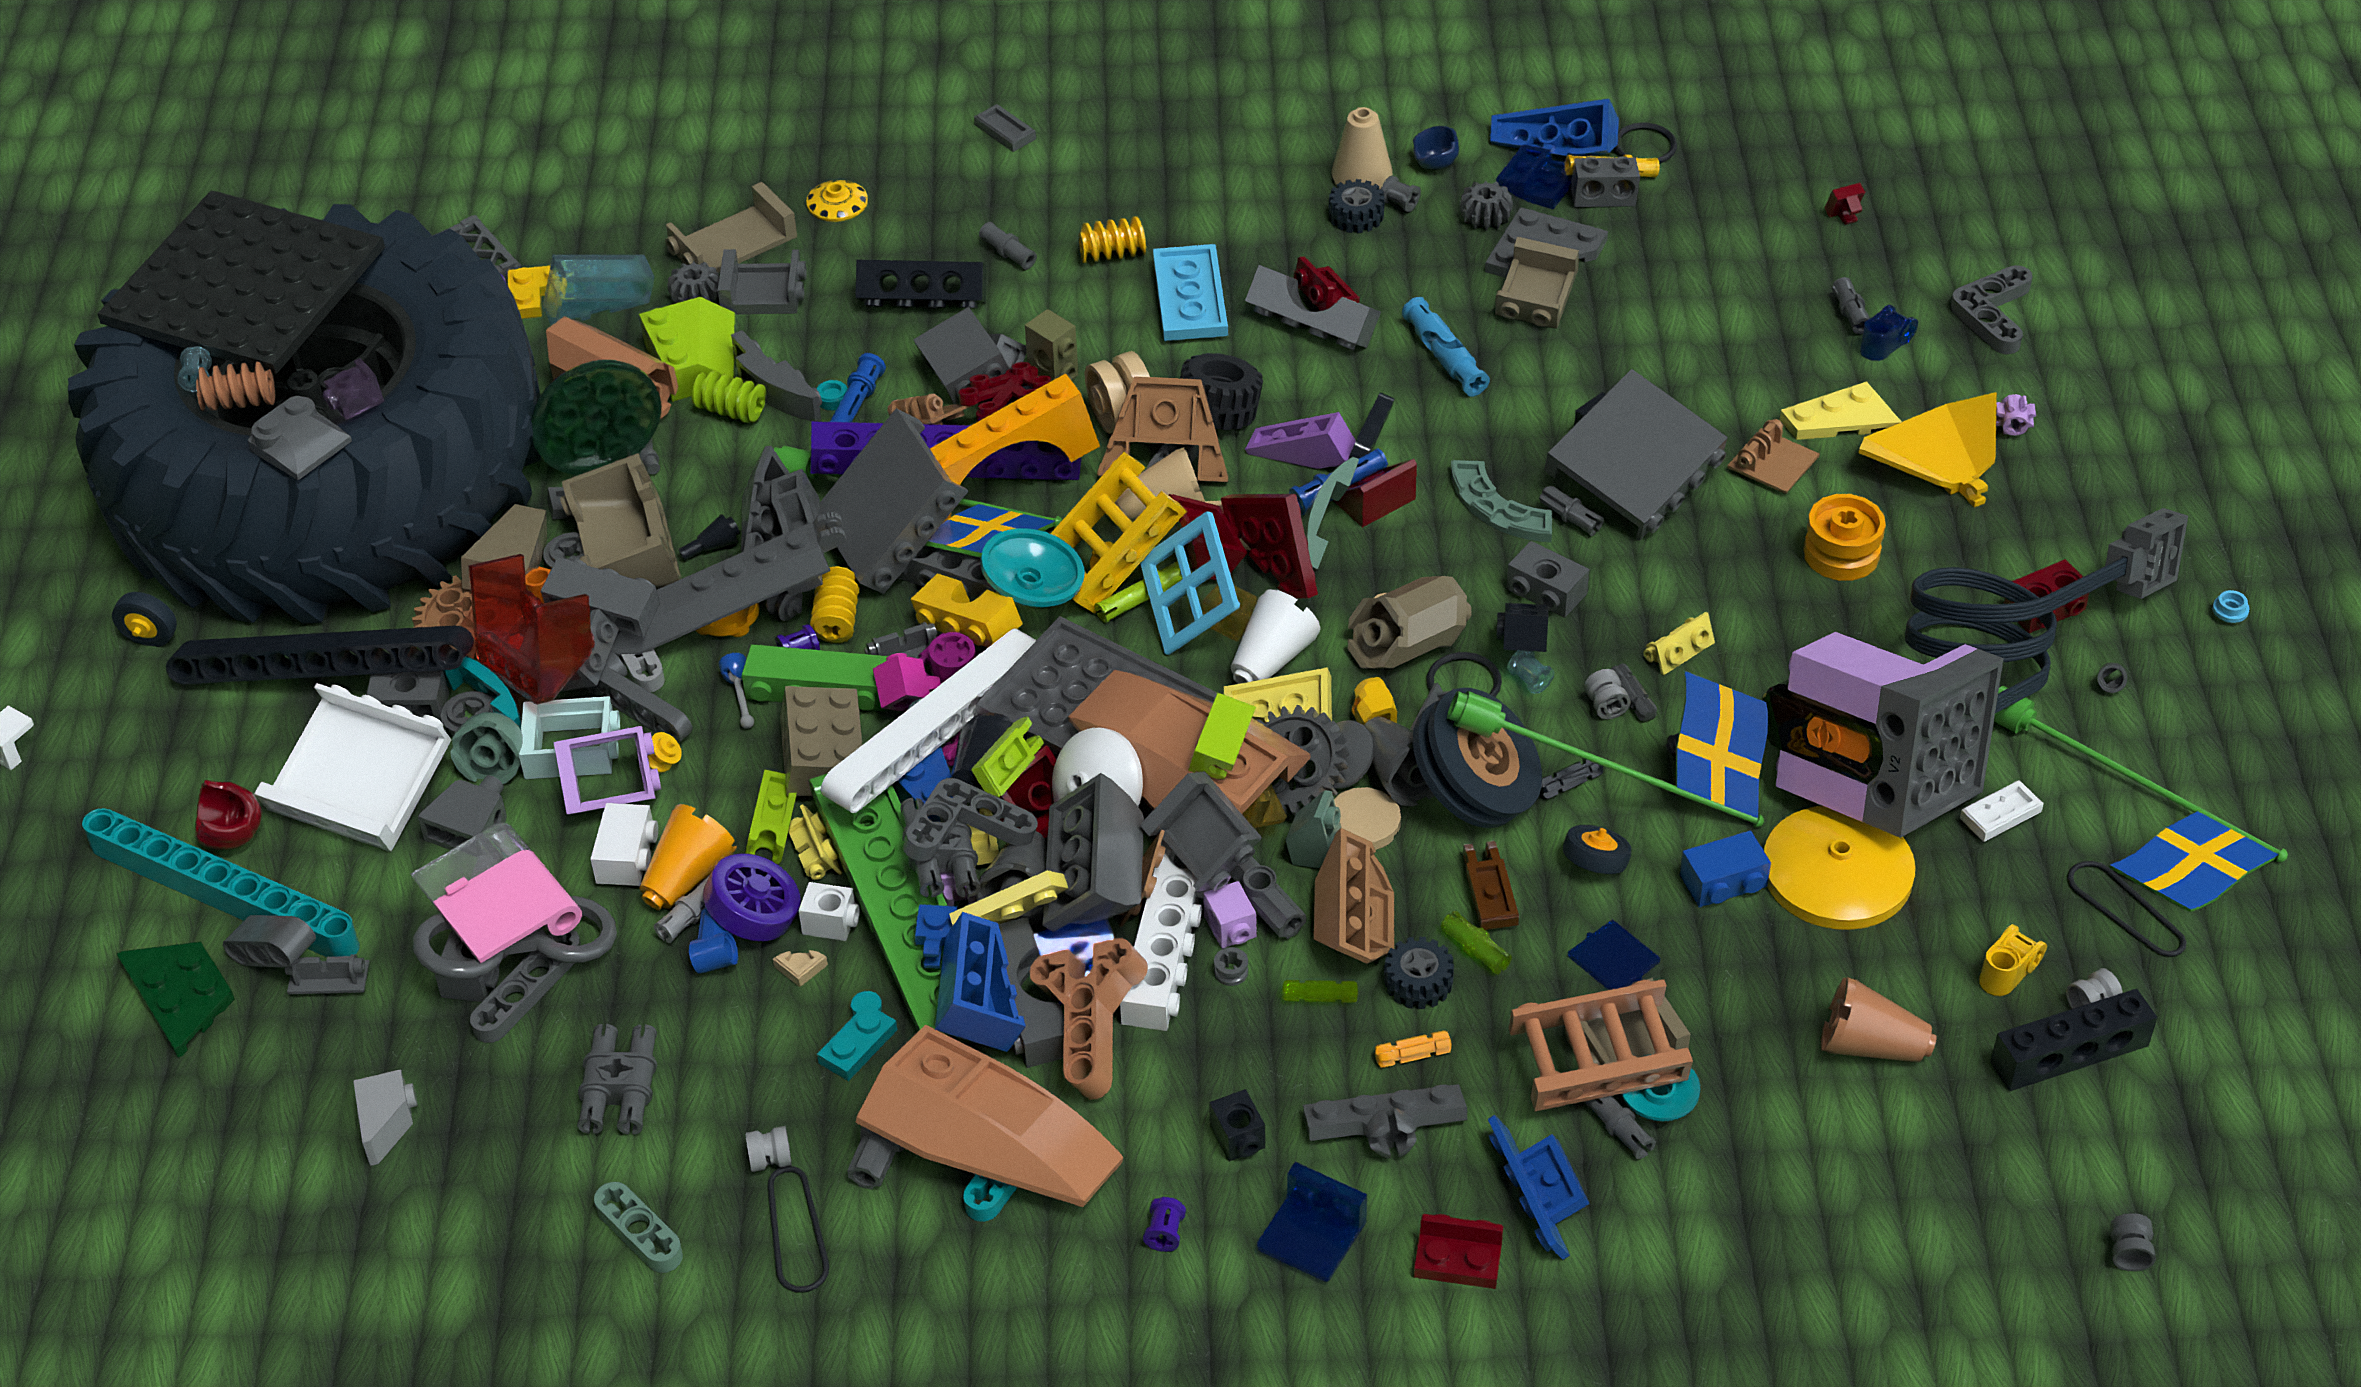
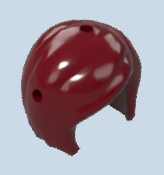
(226, 815)

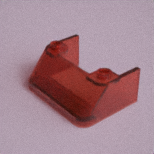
(521, 639)

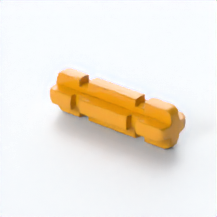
(1412, 1048)

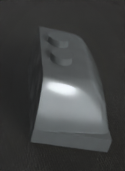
(1098, 849)

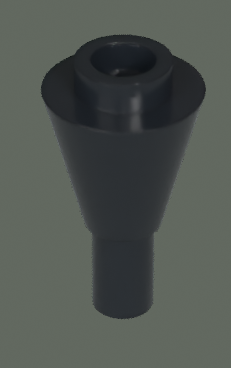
(718, 534)

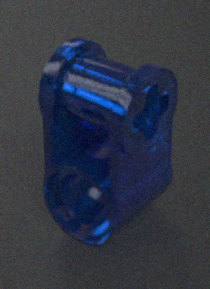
(1886, 333)

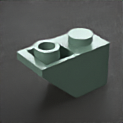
(1313, 831)

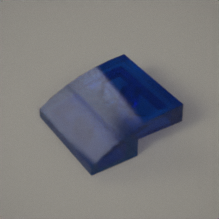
(1535, 177)

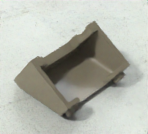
(622, 521)

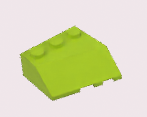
(692, 339)

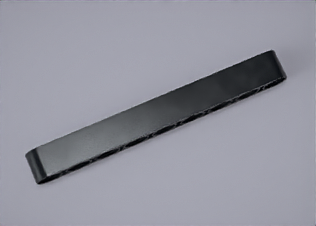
(199, 659)

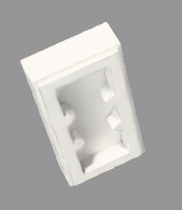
(2001, 810)

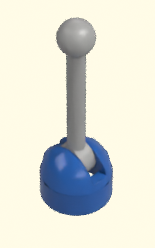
(731, 669)

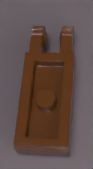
(1490, 888)

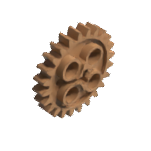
(447, 608)

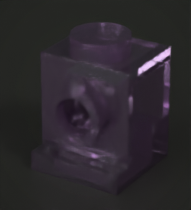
(353, 390)

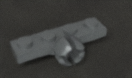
(1385, 1118)

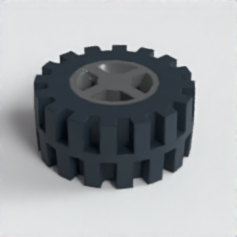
(1356, 206)
(1426, 959)

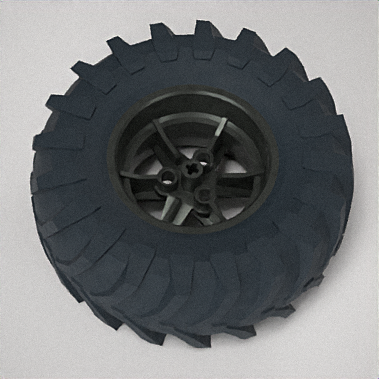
(375, 514)

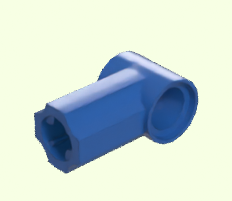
(714, 946)

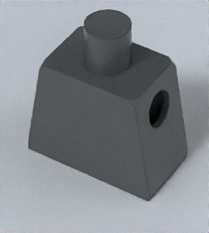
(463, 812)

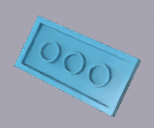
(1190, 292)

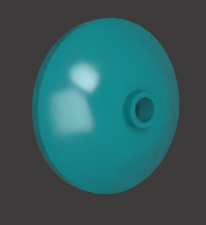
(1032, 567)

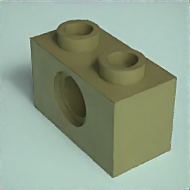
(1052, 345)

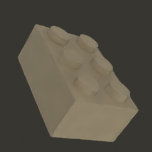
(817, 732)

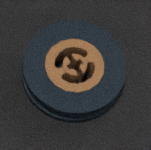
(1476, 775)

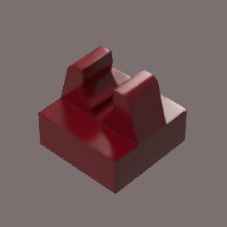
(1845, 203)

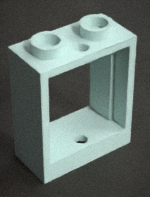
(567, 715)

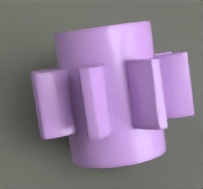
(2015, 414)

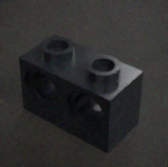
(1523, 627)

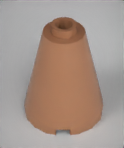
(1874, 1026)

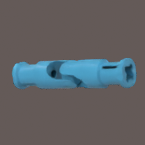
(1445, 346)

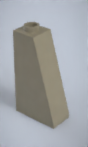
(516, 532)

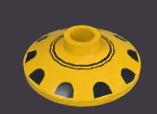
(837, 200)

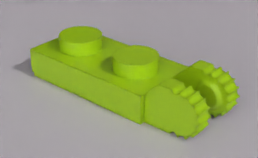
(1007, 758)

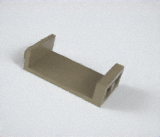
(749, 232)

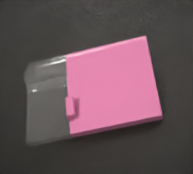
(496, 892)

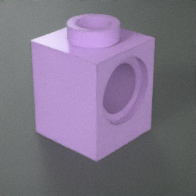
(1230, 915)

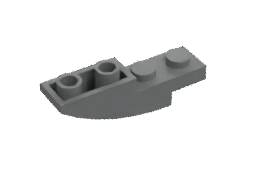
(784, 385)

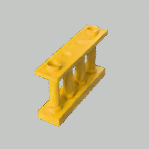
(1137, 537)

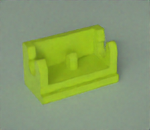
(1222, 736)

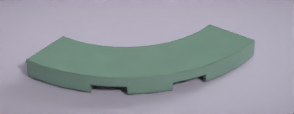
(1486, 504)

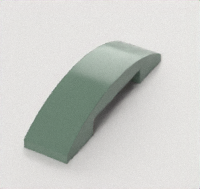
(1332, 488)

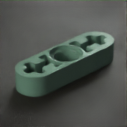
(642, 1242)

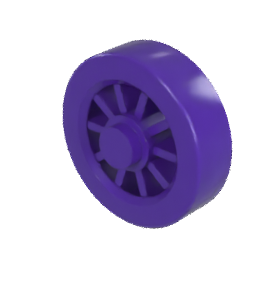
(751, 897)

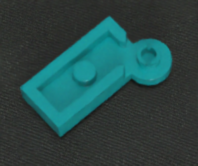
(859, 1037)

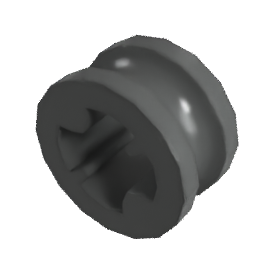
(1231, 956)

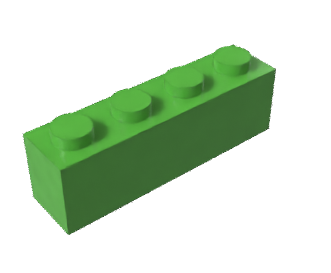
(773, 668)

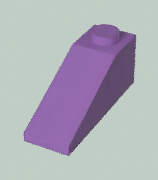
(1306, 442)

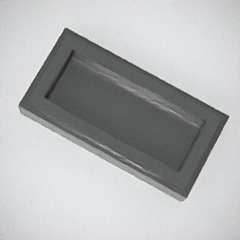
(1005, 127)

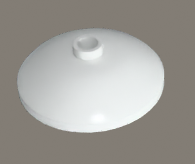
(1094, 753)

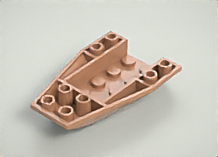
(1166, 729)
(986, 1120)

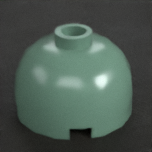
(487, 746)

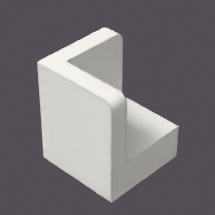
(12, 726)

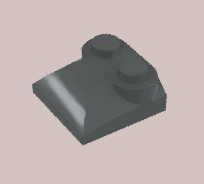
(296, 437)

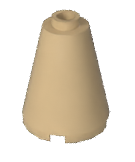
(1362, 150)
(1171, 475)

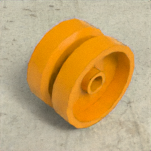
(1844, 537)

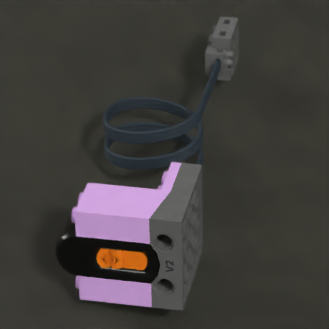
(1914, 738)

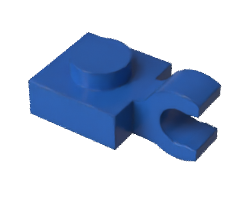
(931, 930)

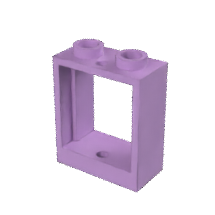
(568, 772)

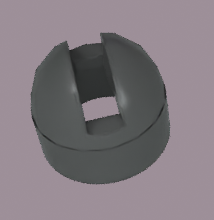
(2115, 684)

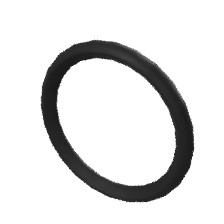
(1641, 125)
(1466, 655)

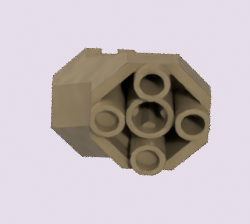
(1408, 622)

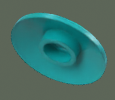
(1674, 1103)

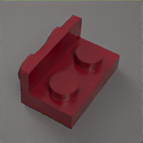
(1459, 1251)

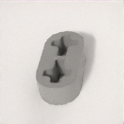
(649, 662)

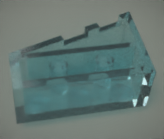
(596, 283)

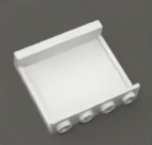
(358, 768)

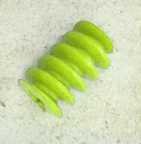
(729, 396)

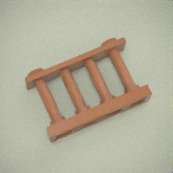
(1595, 1080)

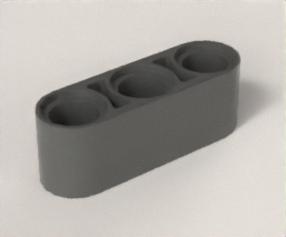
(269, 941)

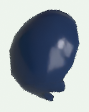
(1436, 147)

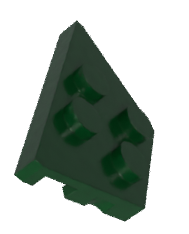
(178, 989)

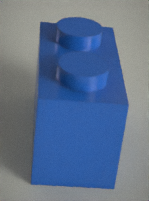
(1725, 869)

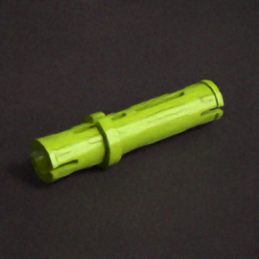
(1136, 594)

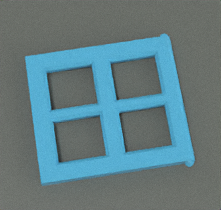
(1216, 566)

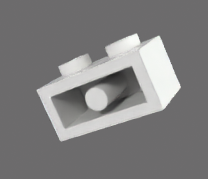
(623, 844)

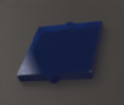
(1614, 956)

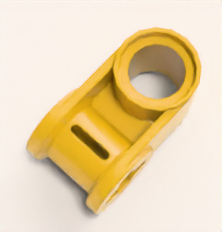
(2010, 961)

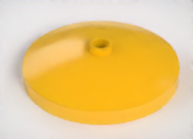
(1838, 869)

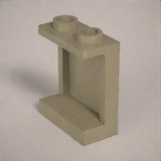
(1537, 283)
(1635, 1032)

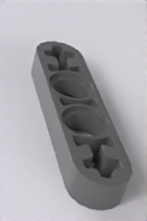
(519, 981)

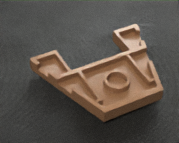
(1168, 414)

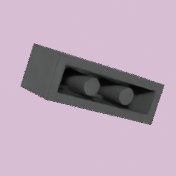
(622, 599)

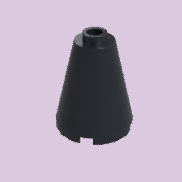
(974, 741)

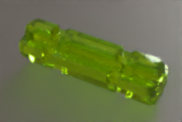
(1320, 991)

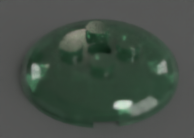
(595, 416)

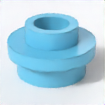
(2231, 606)

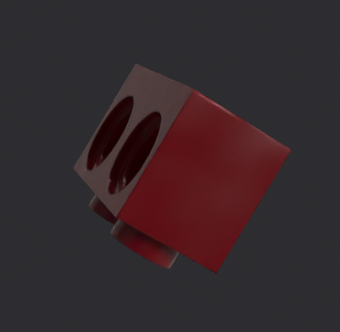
(2047, 581)

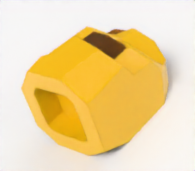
(1372, 701)

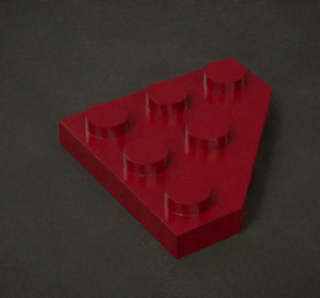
(1276, 538)

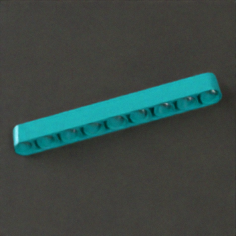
(214, 879)

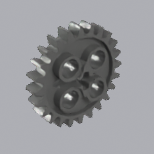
(1325, 753)

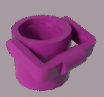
(948, 654)

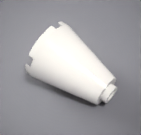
(1273, 637)

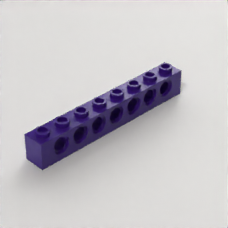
(839, 443)

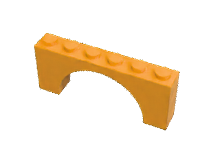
(1047, 415)

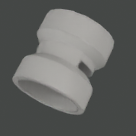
(1608, 695)
(2099, 986)
(768, 1148)

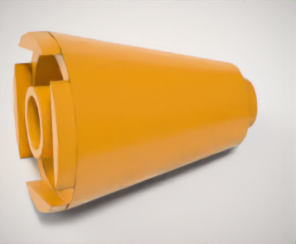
(684, 856)

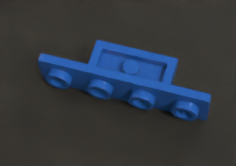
(1546, 1181)

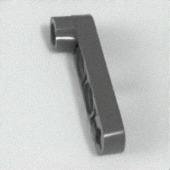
(638, 702)

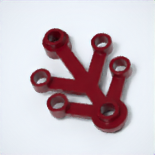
(1003, 388)

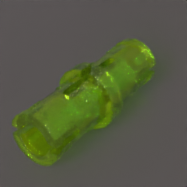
(1476, 942)

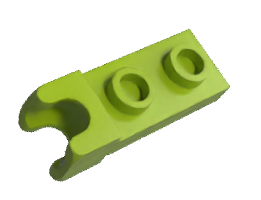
(771, 816)

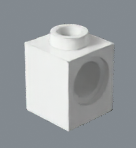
(828, 911)

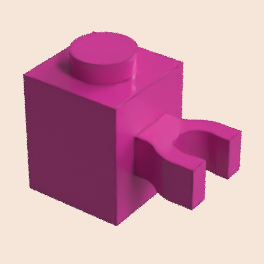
(902, 681)

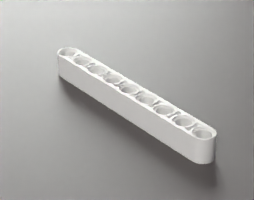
(921, 727)

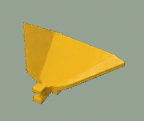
(1943, 446)

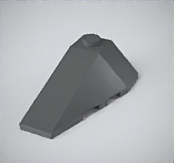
(759, 516)

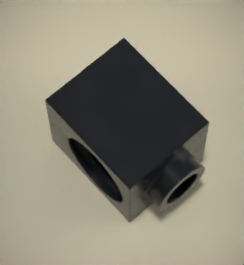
(1237, 1112)

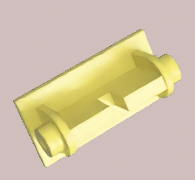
(1681, 643)
(811, 833)

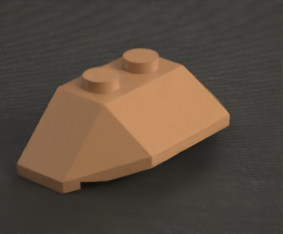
(1354, 900)

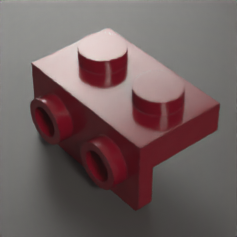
(1321, 284)

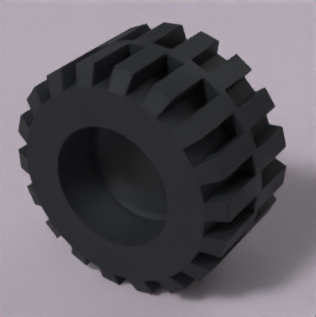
(1229, 385)

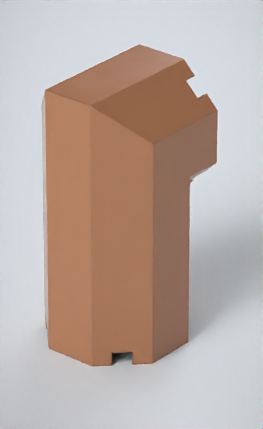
(578, 343)

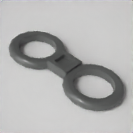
(535, 941)

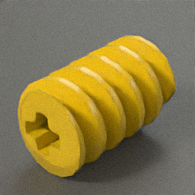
(1111, 238)
(835, 606)

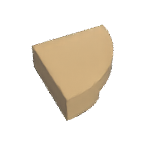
(800, 966)

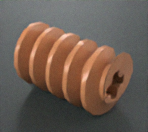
(235, 387)

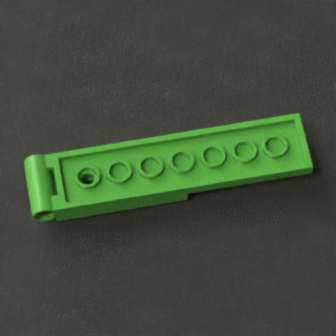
(886, 890)

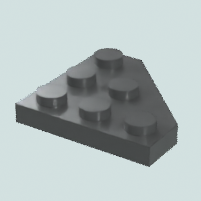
(1545, 229)

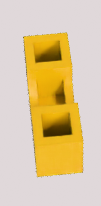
(950, 610)

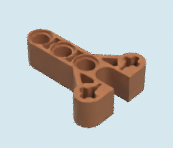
(1089, 1006)

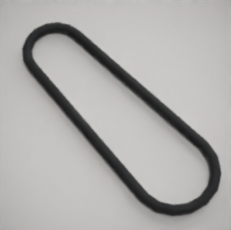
(2120, 922)
(785, 1283)

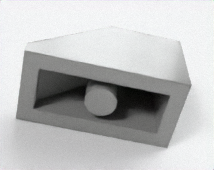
(383, 1112)

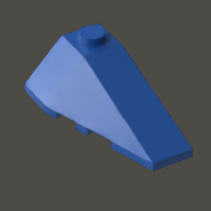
(1565, 129)

